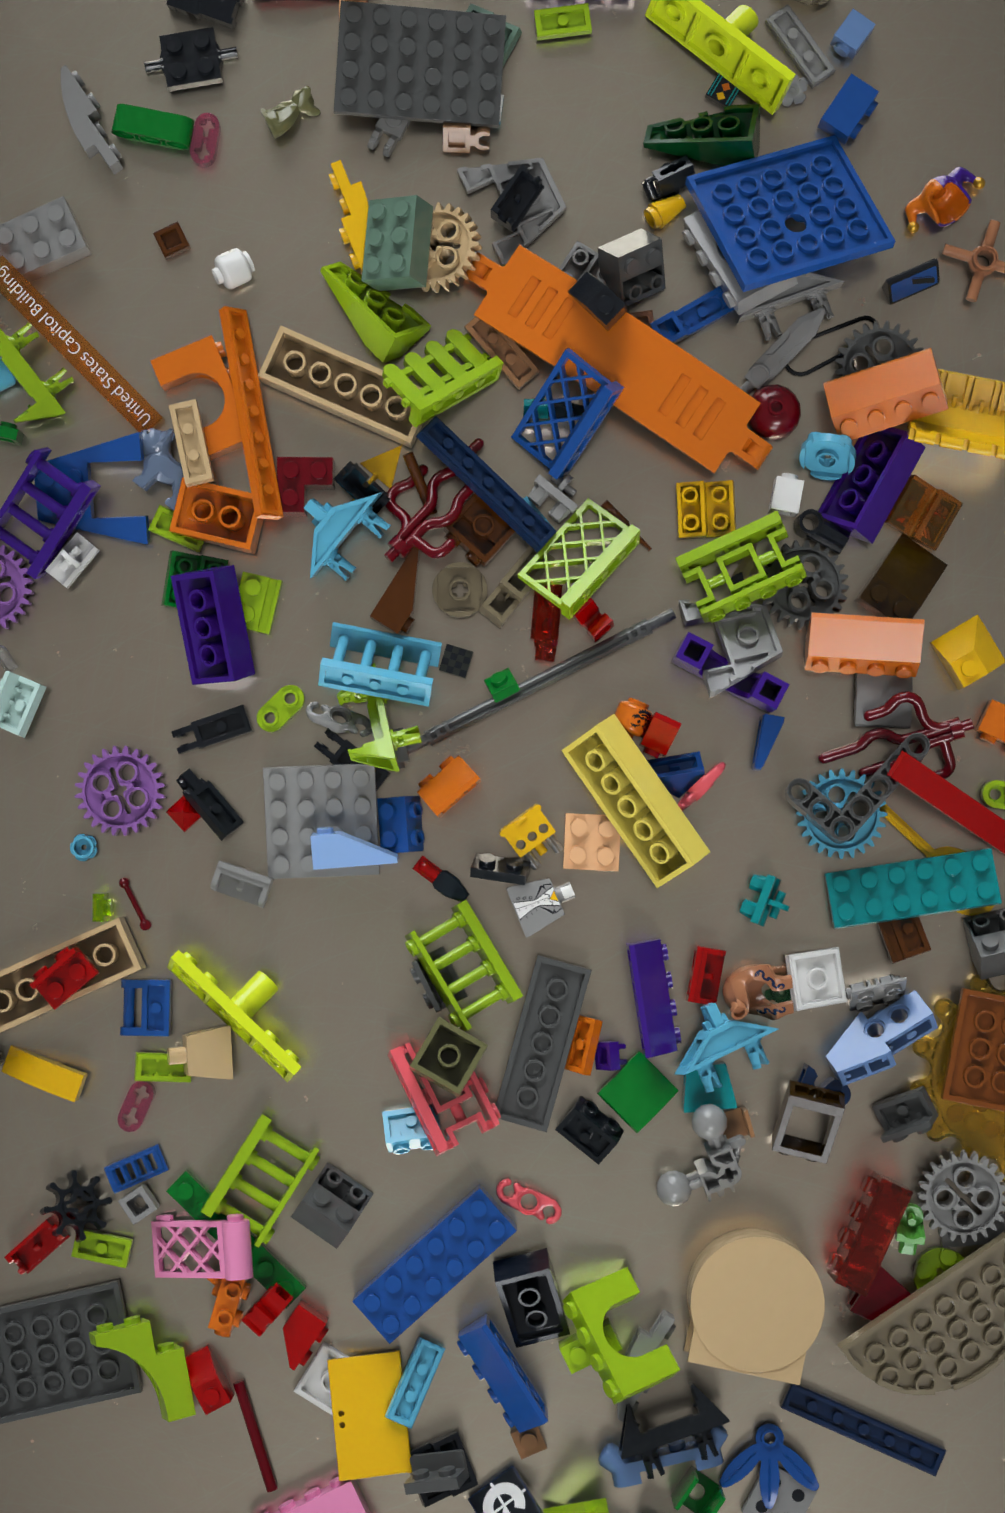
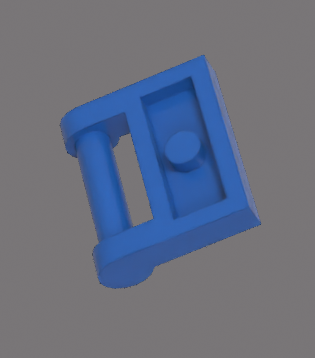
(155, 1007)

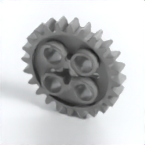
(945, 1212)

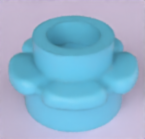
(76, 847)

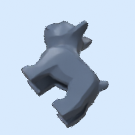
(159, 463)

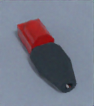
(441, 879)

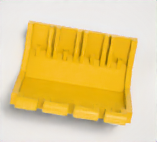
(972, 420)

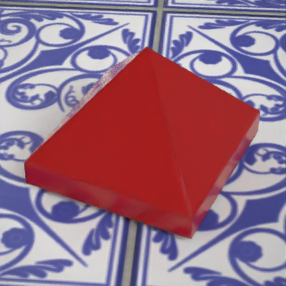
(183, 814)

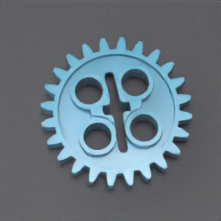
(862, 836)

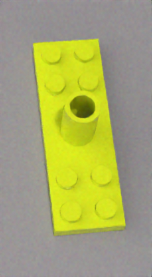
(726, 47)
(238, 1010)

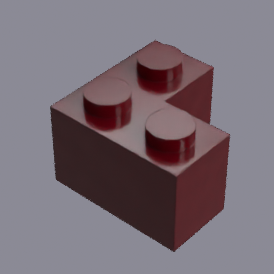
(301, 474)

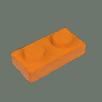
(584, 1045)

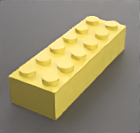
(635, 801)

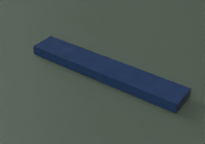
(486, 483)
(863, 1428)

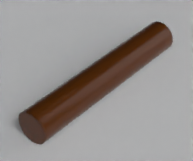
(417, 477)

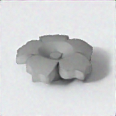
(795, 91)

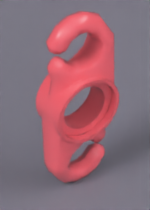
(701, 786)
(515, 1201)

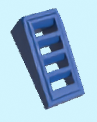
(767, 732)
(114, 1180)

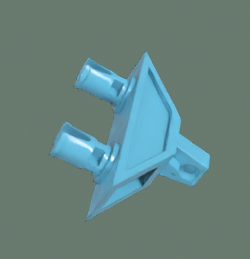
(335, 525)
(718, 1039)

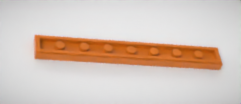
(251, 413)

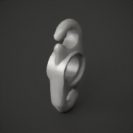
(326, 719)

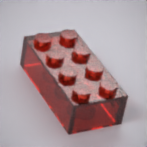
(868, 1233)

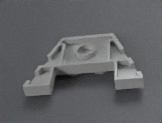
(540, 216)
(747, 642)

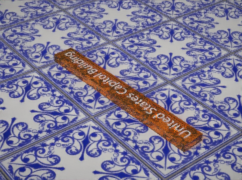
(76, 349)

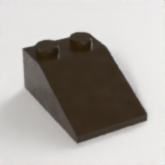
(901, 581)

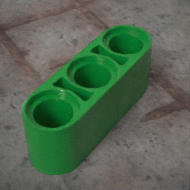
(153, 126)

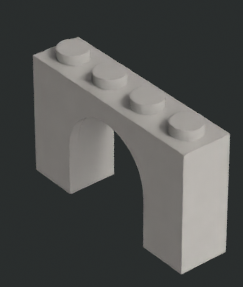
(707, 253)

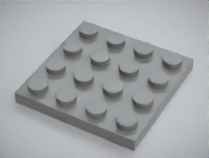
(311, 798)

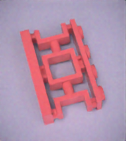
(424, 1098)

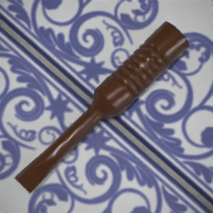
(612, 510)

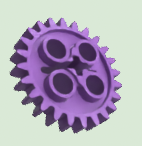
(18, 584)
(97, 801)

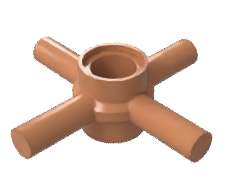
(971, 257)

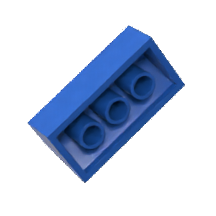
(503, 1374)

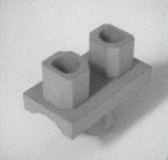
(564, 505)

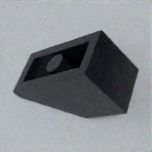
(598, 300)

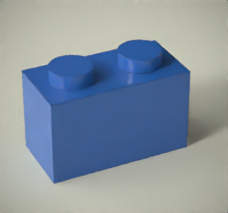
(848, 109)

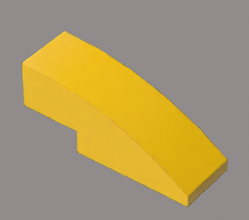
(44, 1073)

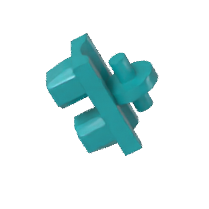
(768, 888)

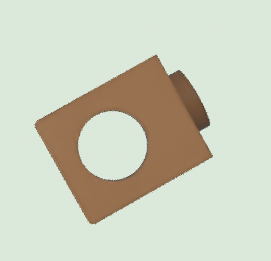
(738, 1123)

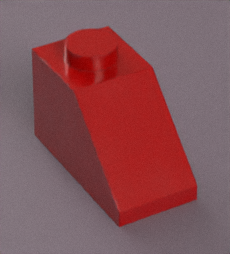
(659, 735)
(208, 1380)

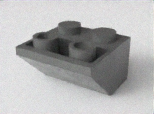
(633, 266)
(987, 942)
(332, 1205)

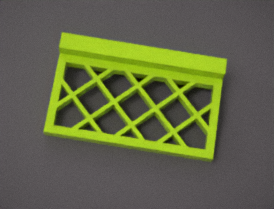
(600, 567)

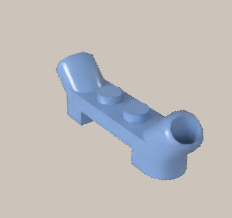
(627, 1471)

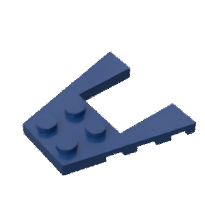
(78, 468)

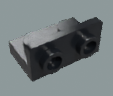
(590, 1130)

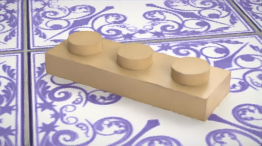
(191, 443)

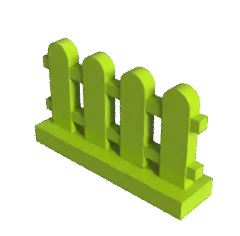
(445, 391)

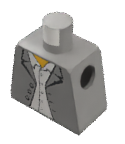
(539, 903)

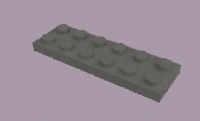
(542, 1042)

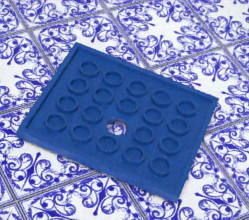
(808, 182)

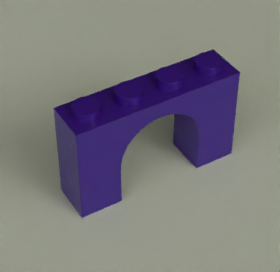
(757, 689)

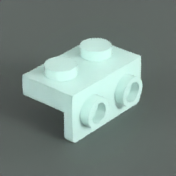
(18, 702)

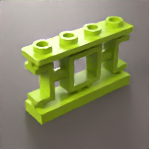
(732, 548)

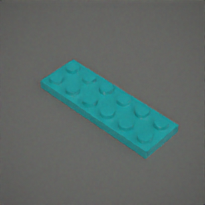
(913, 888)

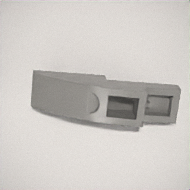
(84, 120)
(643, 1343)

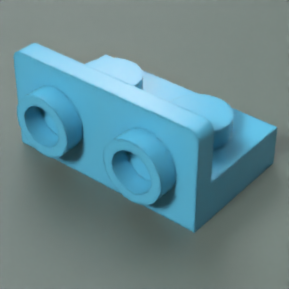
(404, 1131)

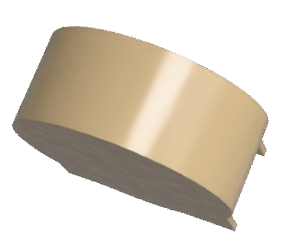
(753, 1305)

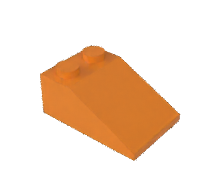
(217, 516)
(448, 785)

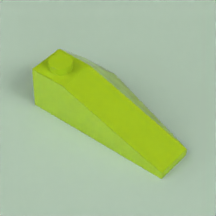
(379, 321)

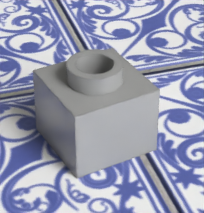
(134, 1211)

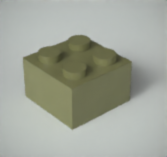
(448, 1057)

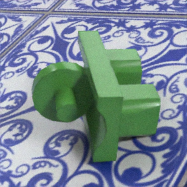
(910, 1230)

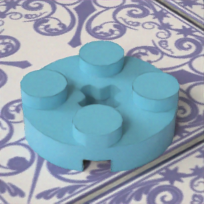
(821, 444)

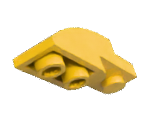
(353, 203)

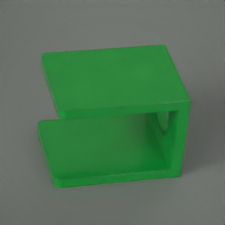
(708, 1503)

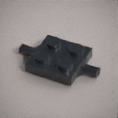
(190, 59)

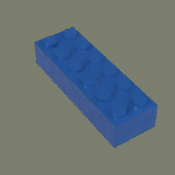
(434, 1263)

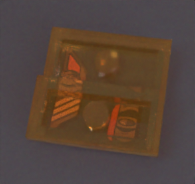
(923, 512)

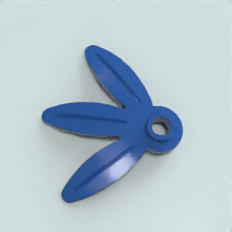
(769, 1469)

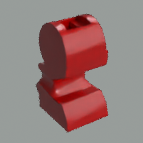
(595, 623)
(267, 1309)

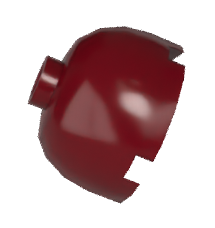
(777, 413)

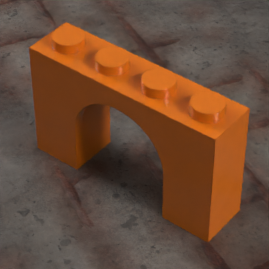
(204, 361)

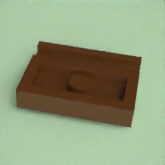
(904, 938)

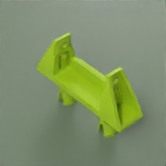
(42, 392)
(383, 749)

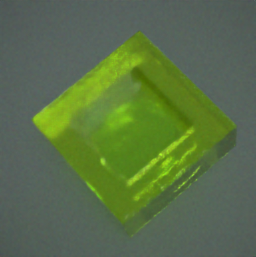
(102, 907)

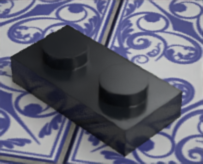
(500, 869)

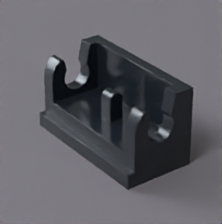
(517, 199)

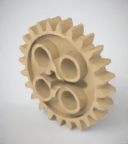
(466, 236)

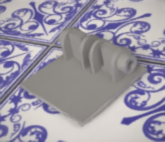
(886, 992)

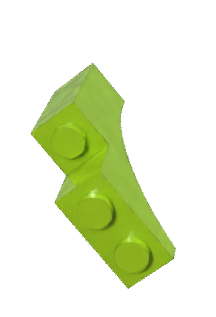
(164, 1366)

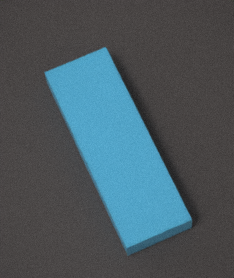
(414, 1382)

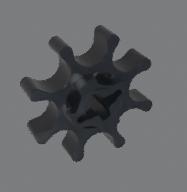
(73, 1216)

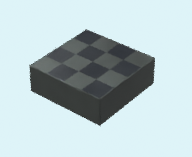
(456, 661)

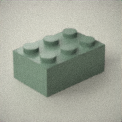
(397, 243)

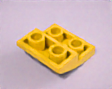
(706, 509)

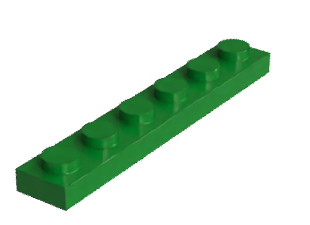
(266, 1266)

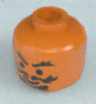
(634, 716)

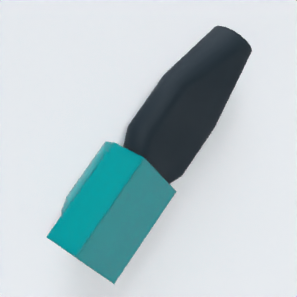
(560, 409)

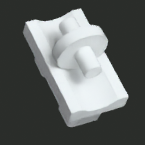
(72, 560)

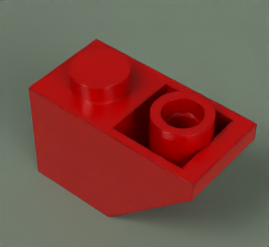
(301, 1331)

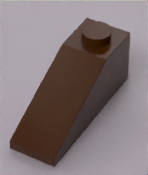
(398, 602)

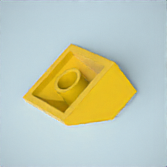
(968, 652)

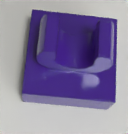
(608, 1056)

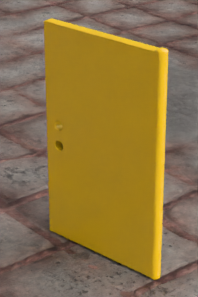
(359, 1398)

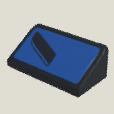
(912, 281)

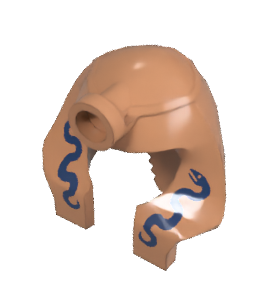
(744, 991)

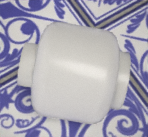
(233, 268)

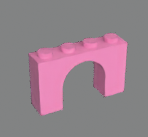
(335, 1498)

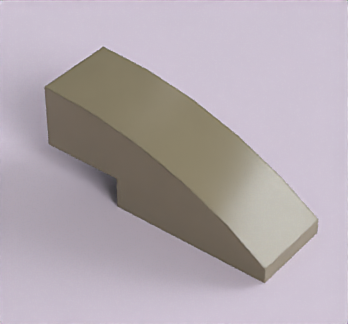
(511, 590)

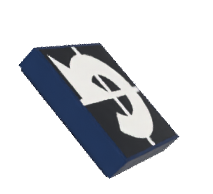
(505, 1495)

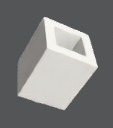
(786, 495)

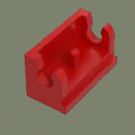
(705, 975)
(37, 1246)

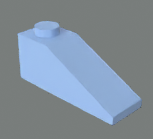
(341, 850)

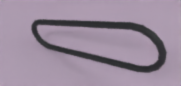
(835, 357)

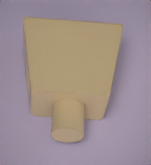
(205, 1053)

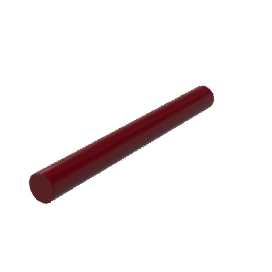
(255, 1436)

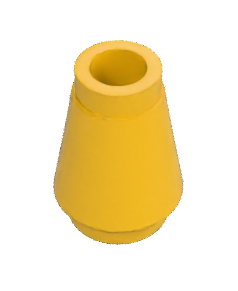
(663, 211)

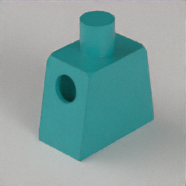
(694, 1092)

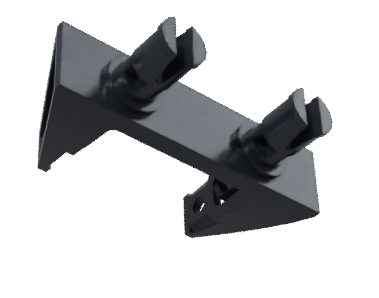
(647, 1443)

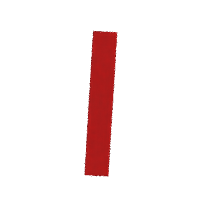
(949, 800)

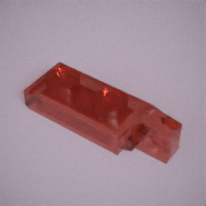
(545, 625)

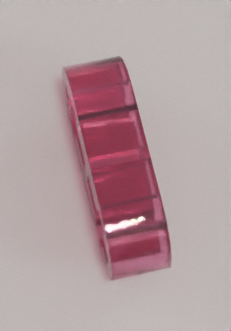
(211, 141)
(142, 1108)

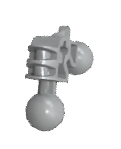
(713, 1174)

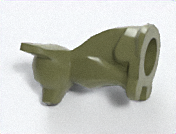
(284, 115)

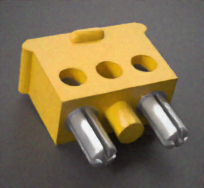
(524, 824)

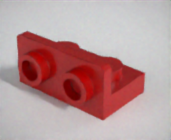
(64, 977)

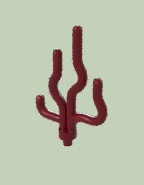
(414, 528)
(937, 732)

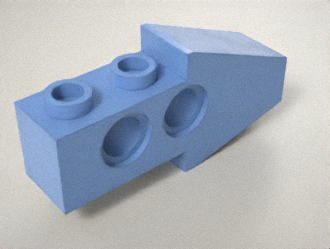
(862, 1055)

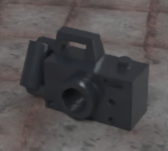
(668, 179)

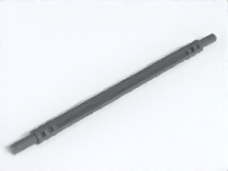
(543, 679)

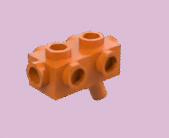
(227, 1306)

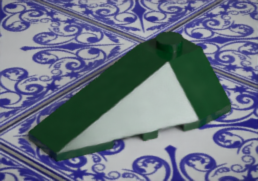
(711, 138)

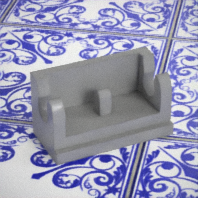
(241, 883)

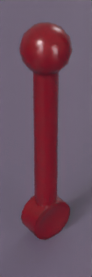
(145, 924)

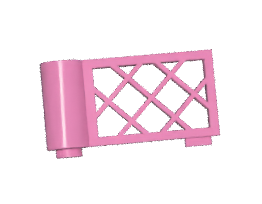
(231, 1249)

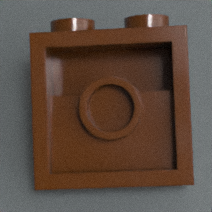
(479, 531)

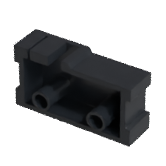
(217, 11)

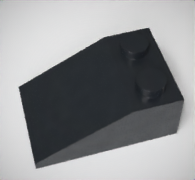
(530, 1297)

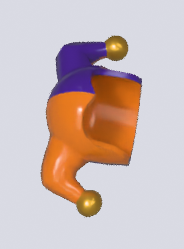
(943, 199)

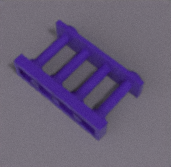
(68, 516)

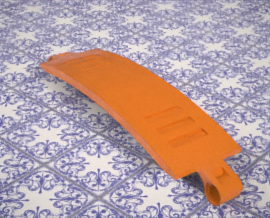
(661, 381)

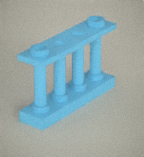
(376, 681)

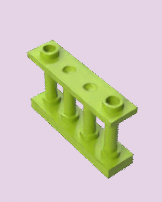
(478, 942)
(248, 1155)

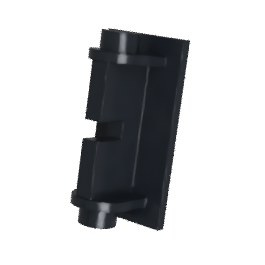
(354, 482)

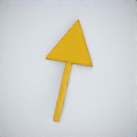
(383, 466)

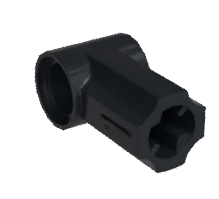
(824, 531)

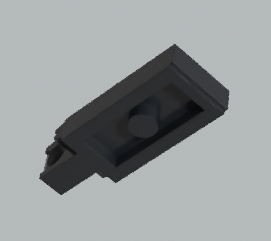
(209, 804)

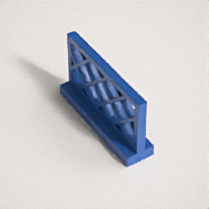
(587, 423)

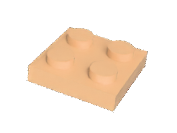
(590, 843)

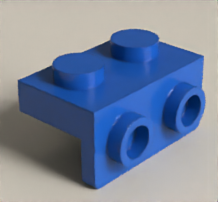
(401, 824)

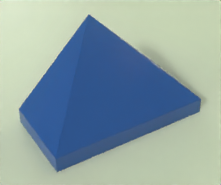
(678, 771)

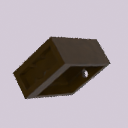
(812, 1099)

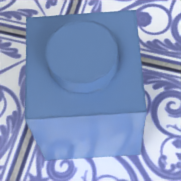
(852, 34)

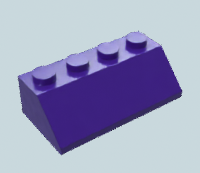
(868, 493)
(213, 625)
(652, 997)

